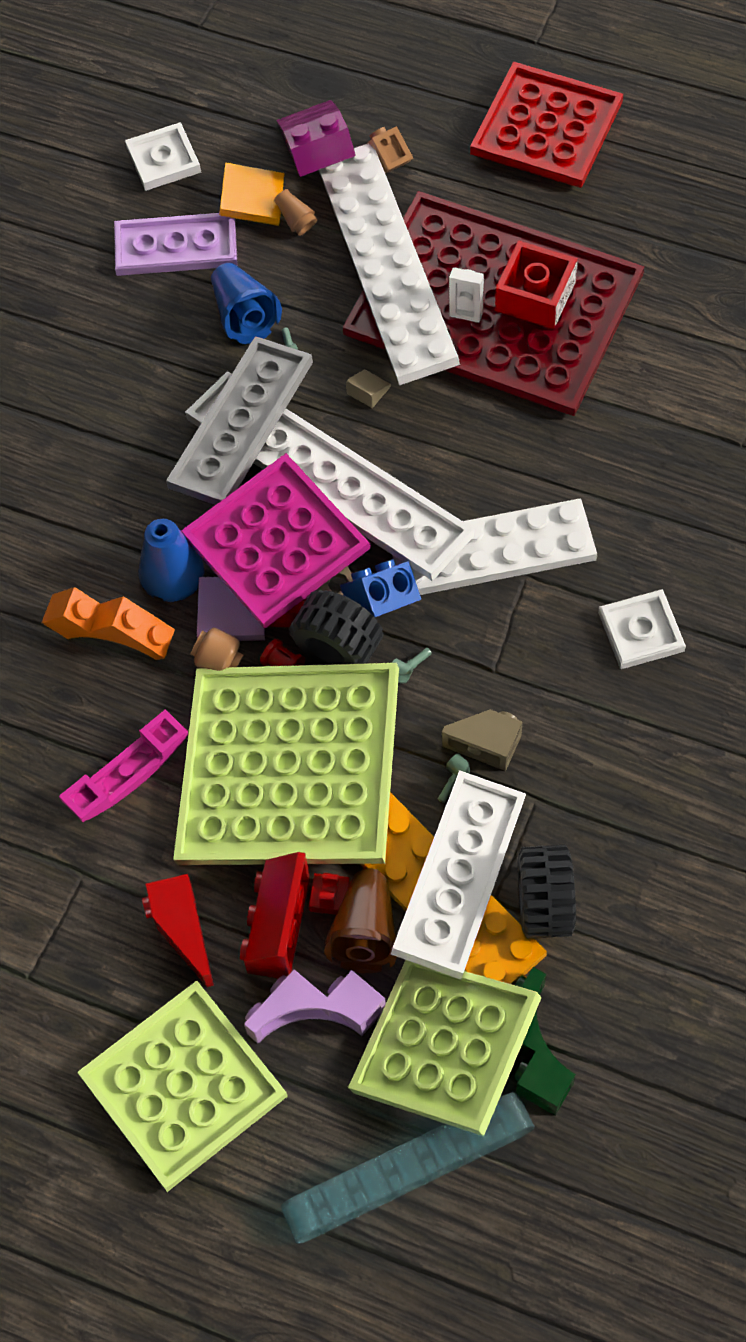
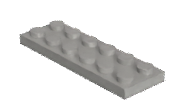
(239, 421)

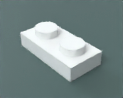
(466, 294)

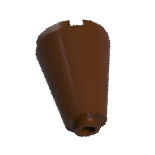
(363, 925)

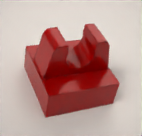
(328, 892)

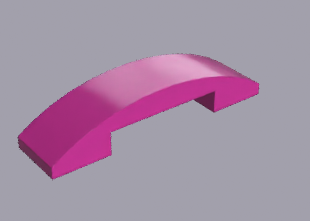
(127, 770)

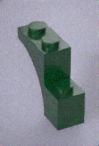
(543, 1077)

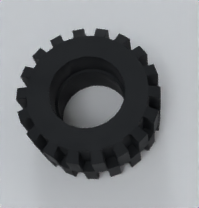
(335, 629)
(546, 891)

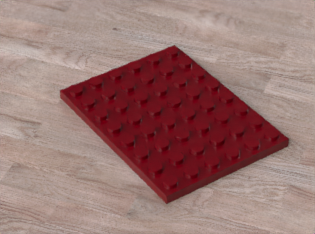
(503, 350)

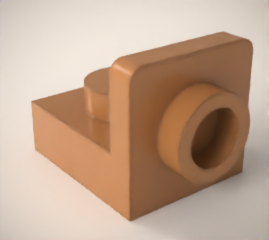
(390, 148)

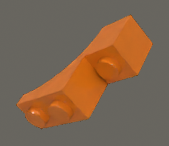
(117, 620)

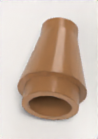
(296, 213)

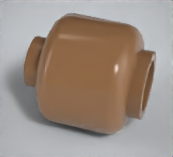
(216, 650)

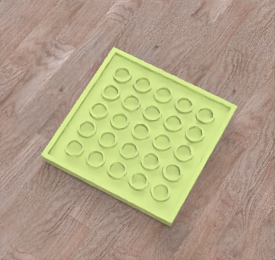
(288, 764)

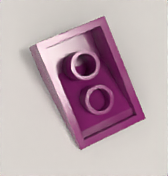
(316, 137)

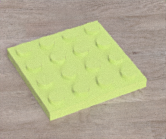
(445, 1046)
(182, 1085)

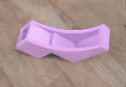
(295, 999)

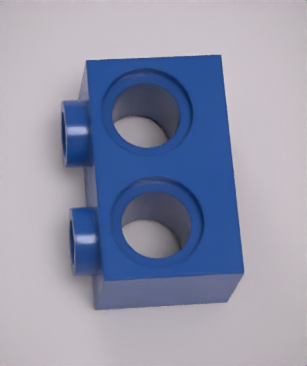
(383, 590)

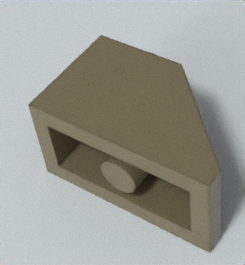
(485, 737)

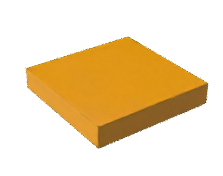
(250, 194)

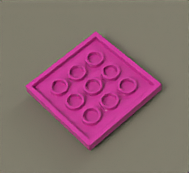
(275, 540)

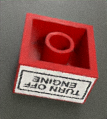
(535, 284)

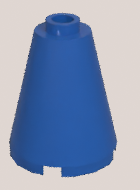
(244, 304)
(168, 562)

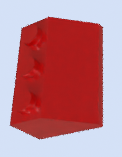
(276, 916)

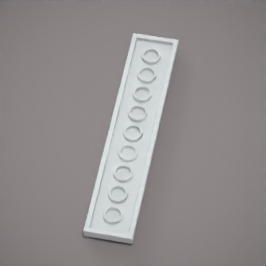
(388, 267)
(365, 494)

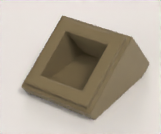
(367, 387)

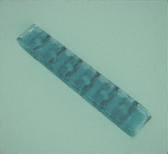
(401, 1171)

